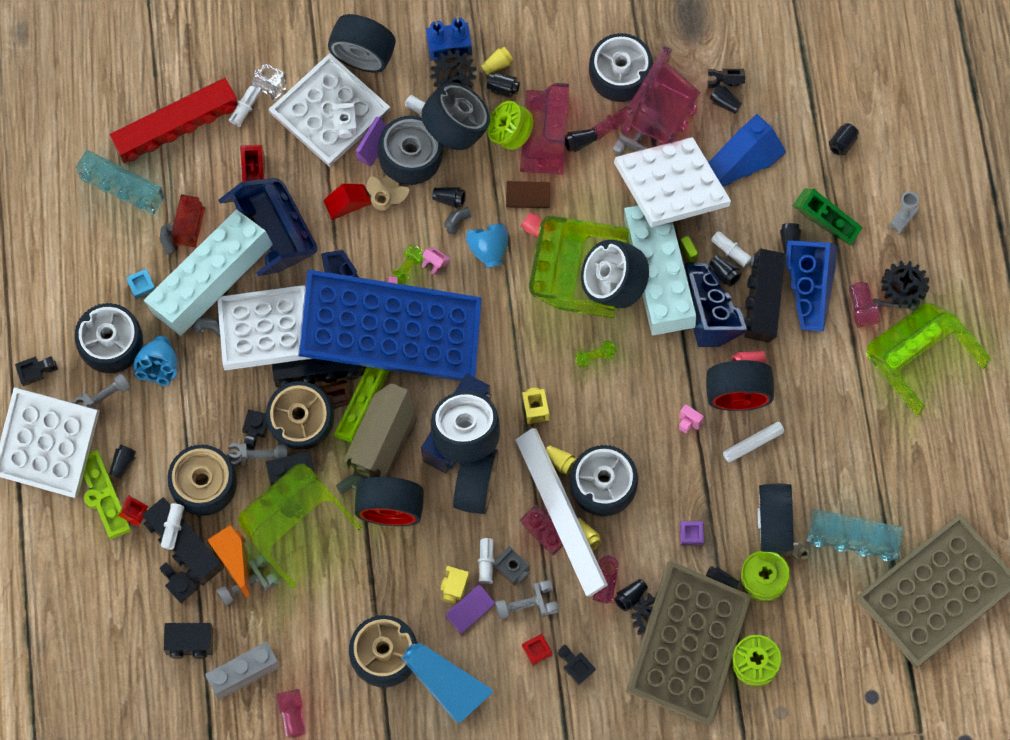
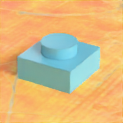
(140, 283)

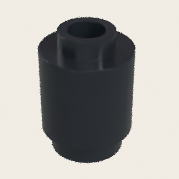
(503, 84)
(843, 139)

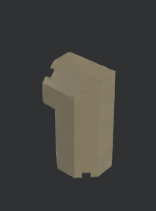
(382, 433)

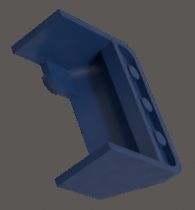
(280, 218)

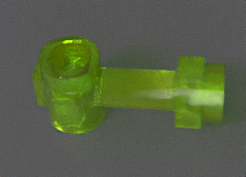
(413, 254)
(606, 351)

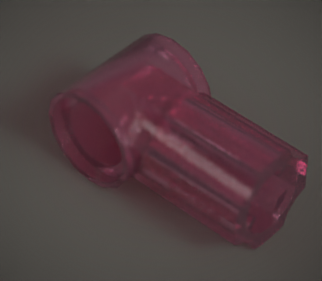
(864, 311)
(606, 594)
(291, 708)

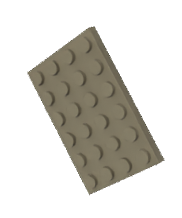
(937, 591)
(688, 643)

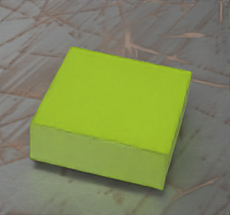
(688, 250)

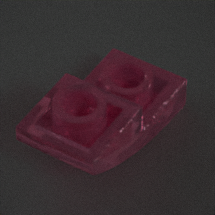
(542, 529)

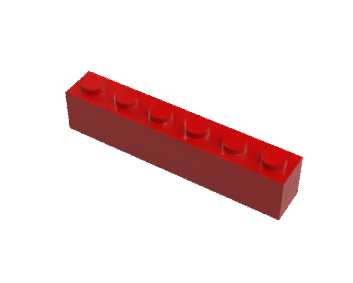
(174, 120)

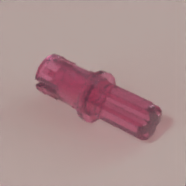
(611, 123)

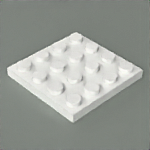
(309, 112)
(672, 182)
(261, 327)
(46, 442)

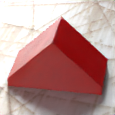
(252, 162)
(346, 200)

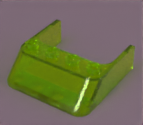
(558, 262)
(911, 339)
(283, 508)

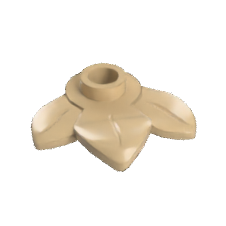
(386, 189)

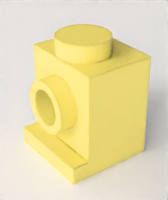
(536, 414)
(455, 585)

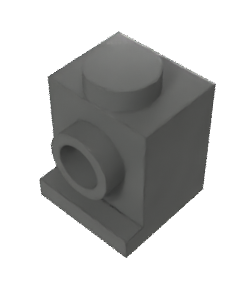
(502, 564)

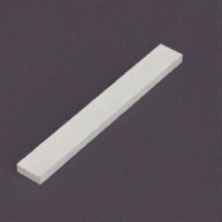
(561, 512)

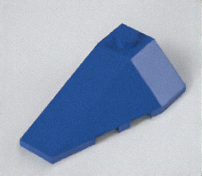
(747, 151)
(812, 277)

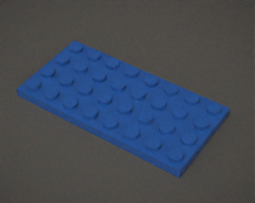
(389, 326)

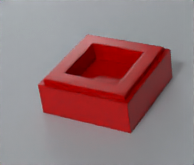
(133, 510)
(537, 649)

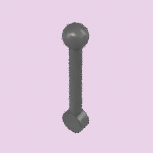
(879, 303)

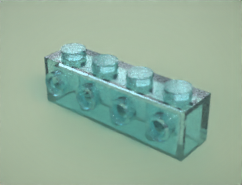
(120, 182)
(855, 534)

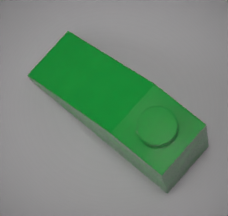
(827, 215)

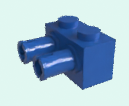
(452, 37)

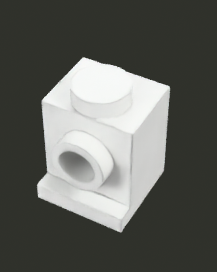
(341, 113)

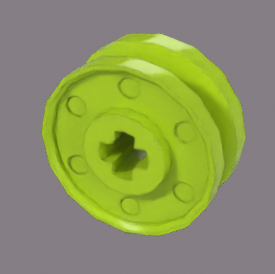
(510, 125)
(757, 586)
(749, 671)

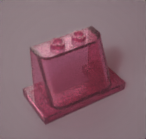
(662, 102)
(546, 144)

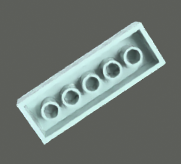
(208, 272)
(667, 290)

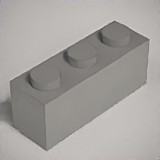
(242, 670)

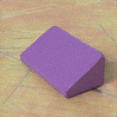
(368, 147)
(470, 609)

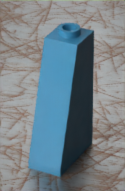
(447, 683)

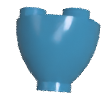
(489, 245)
(156, 361)

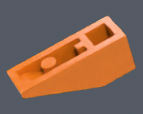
(233, 555)

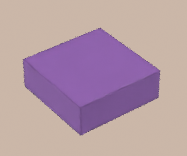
(691, 533)

